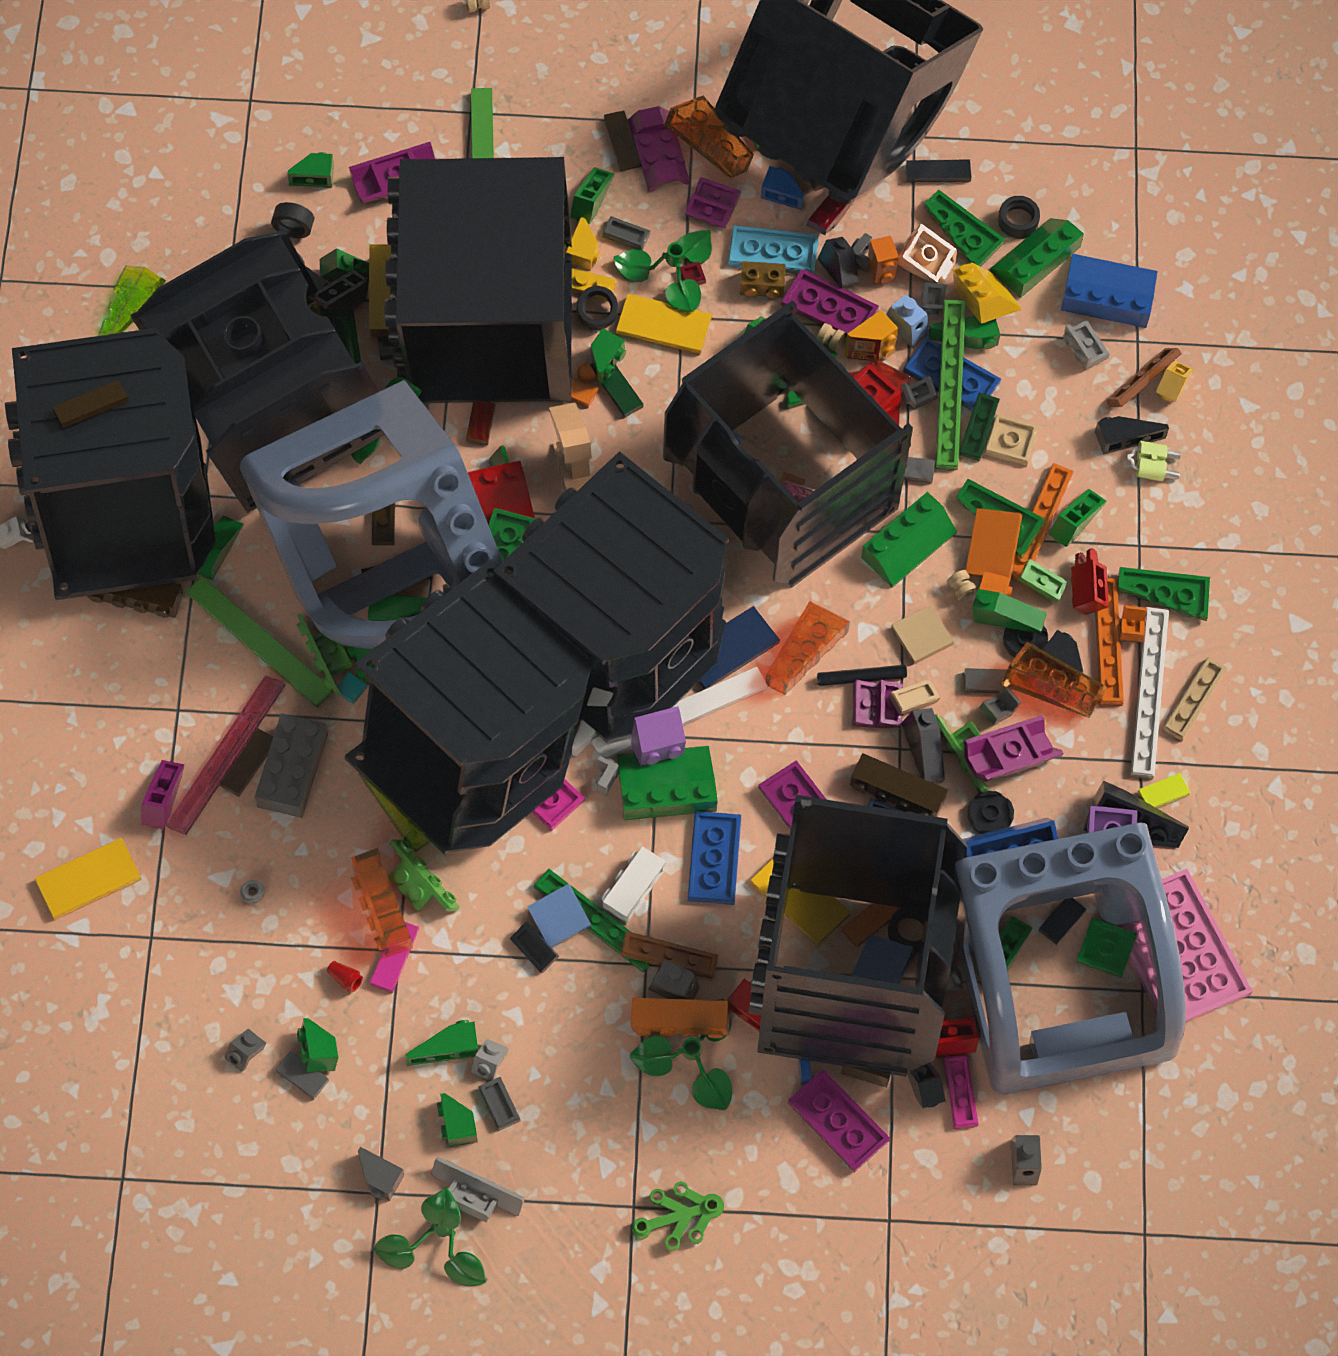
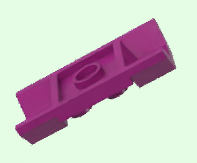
(657, 148)
(371, 177)
(1009, 749)

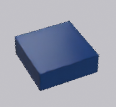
(804, 1071)

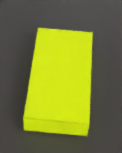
(1165, 791)

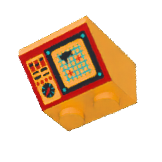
(872, 339)

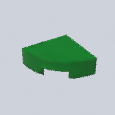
(793, 400)

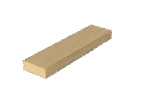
(1194, 698)

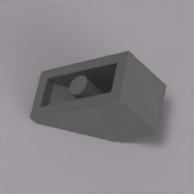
(380, 1175)

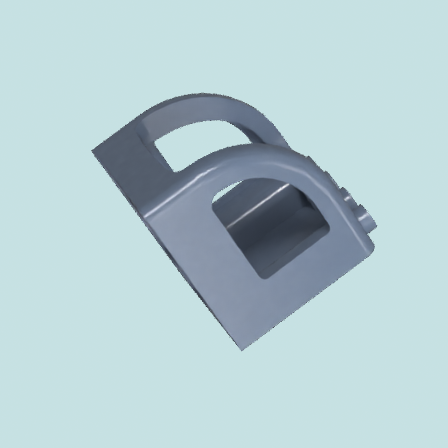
(426, 473)
(1128, 888)

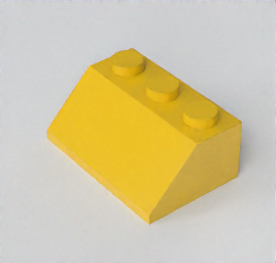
(983, 293)

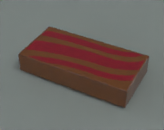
(480, 422)

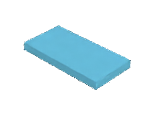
(773, 246)

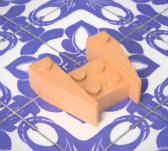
(573, 446)

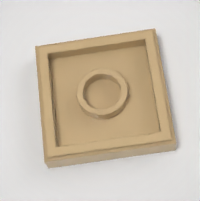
(1011, 439)
(922, 634)

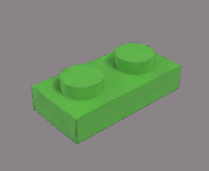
(1042, 580)

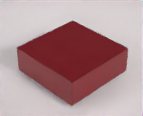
(694, 272)

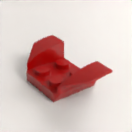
(880, 389)

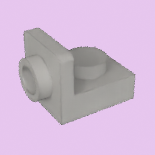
(607, 775)

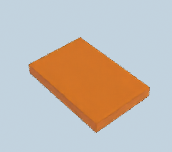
(993, 543)

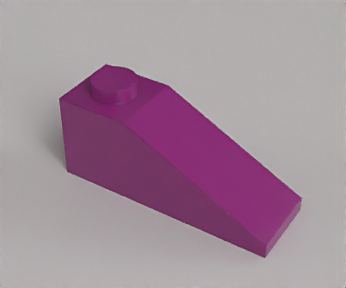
(161, 795)

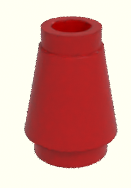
(345, 976)

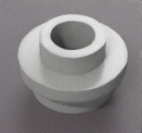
(252, 885)

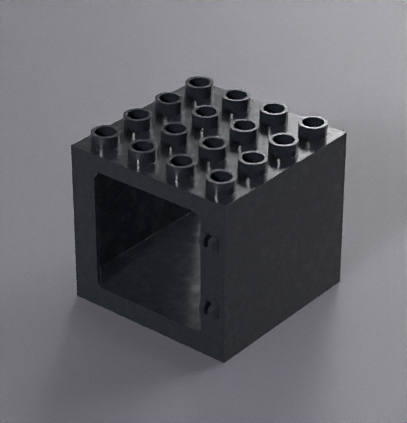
(481, 279)

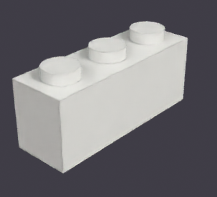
(633, 884)

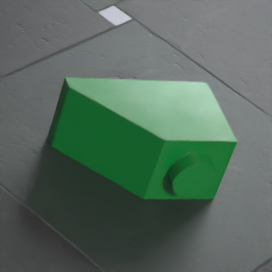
(313, 171)

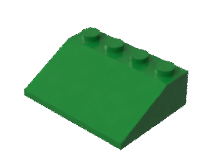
(667, 786)

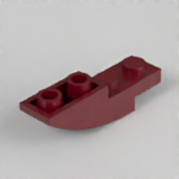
(827, 215)

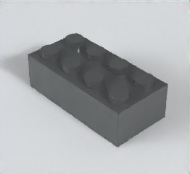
(291, 765)

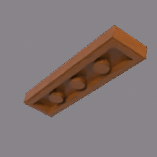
(1143, 377)
(656, 951)

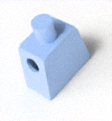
(909, 319)

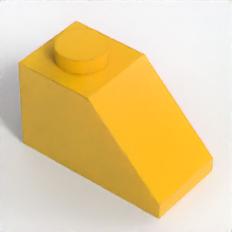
(584, 246)
(1174, 381)

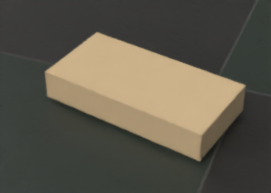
(914, 696)

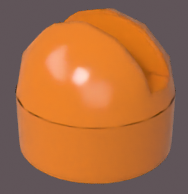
(585, 372)

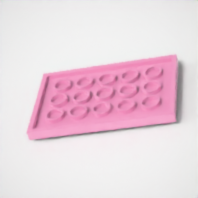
(1207, 963)

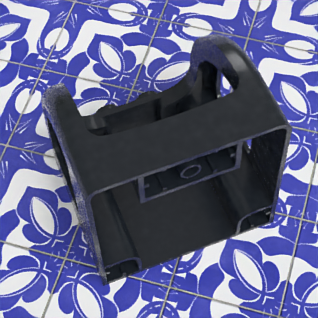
(836, 100)

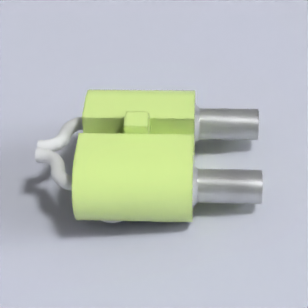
(1152, 462)

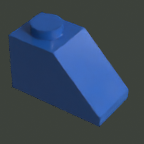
(781, 188)

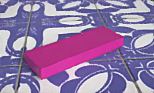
(390, 968)
(960, 1092)

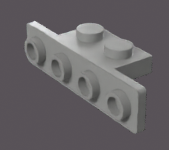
(474, 1193)

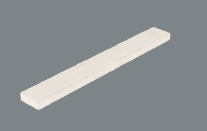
(1149, 693)
(697, 706)

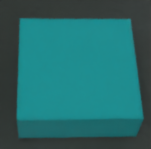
(351, 688)

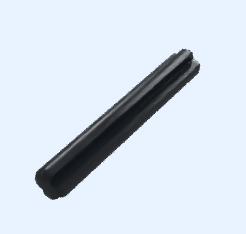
(862, 674)

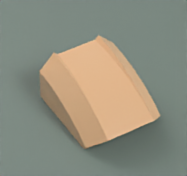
(927, 255)

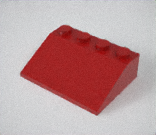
(503, 489)

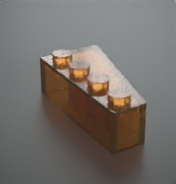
(703, 131)
(808, 642)
(1053, 681)
(380, 903)

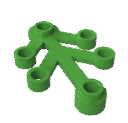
(681, 1214)

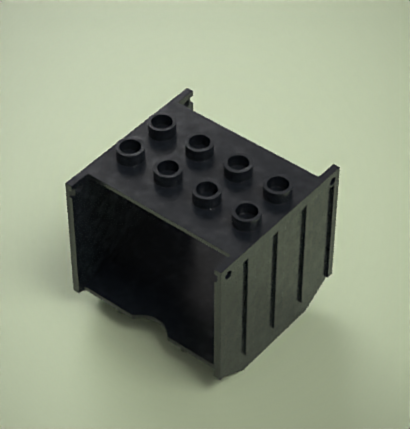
(257, 354)
(742, 490)
(122, 491)
(632, 585)
(471, 712)
(869, 859)

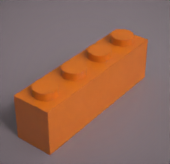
(680, 1017)

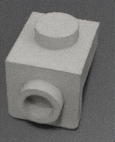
(488, 1059)

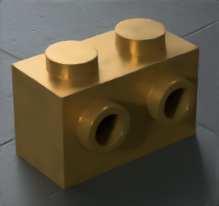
(762, 279)

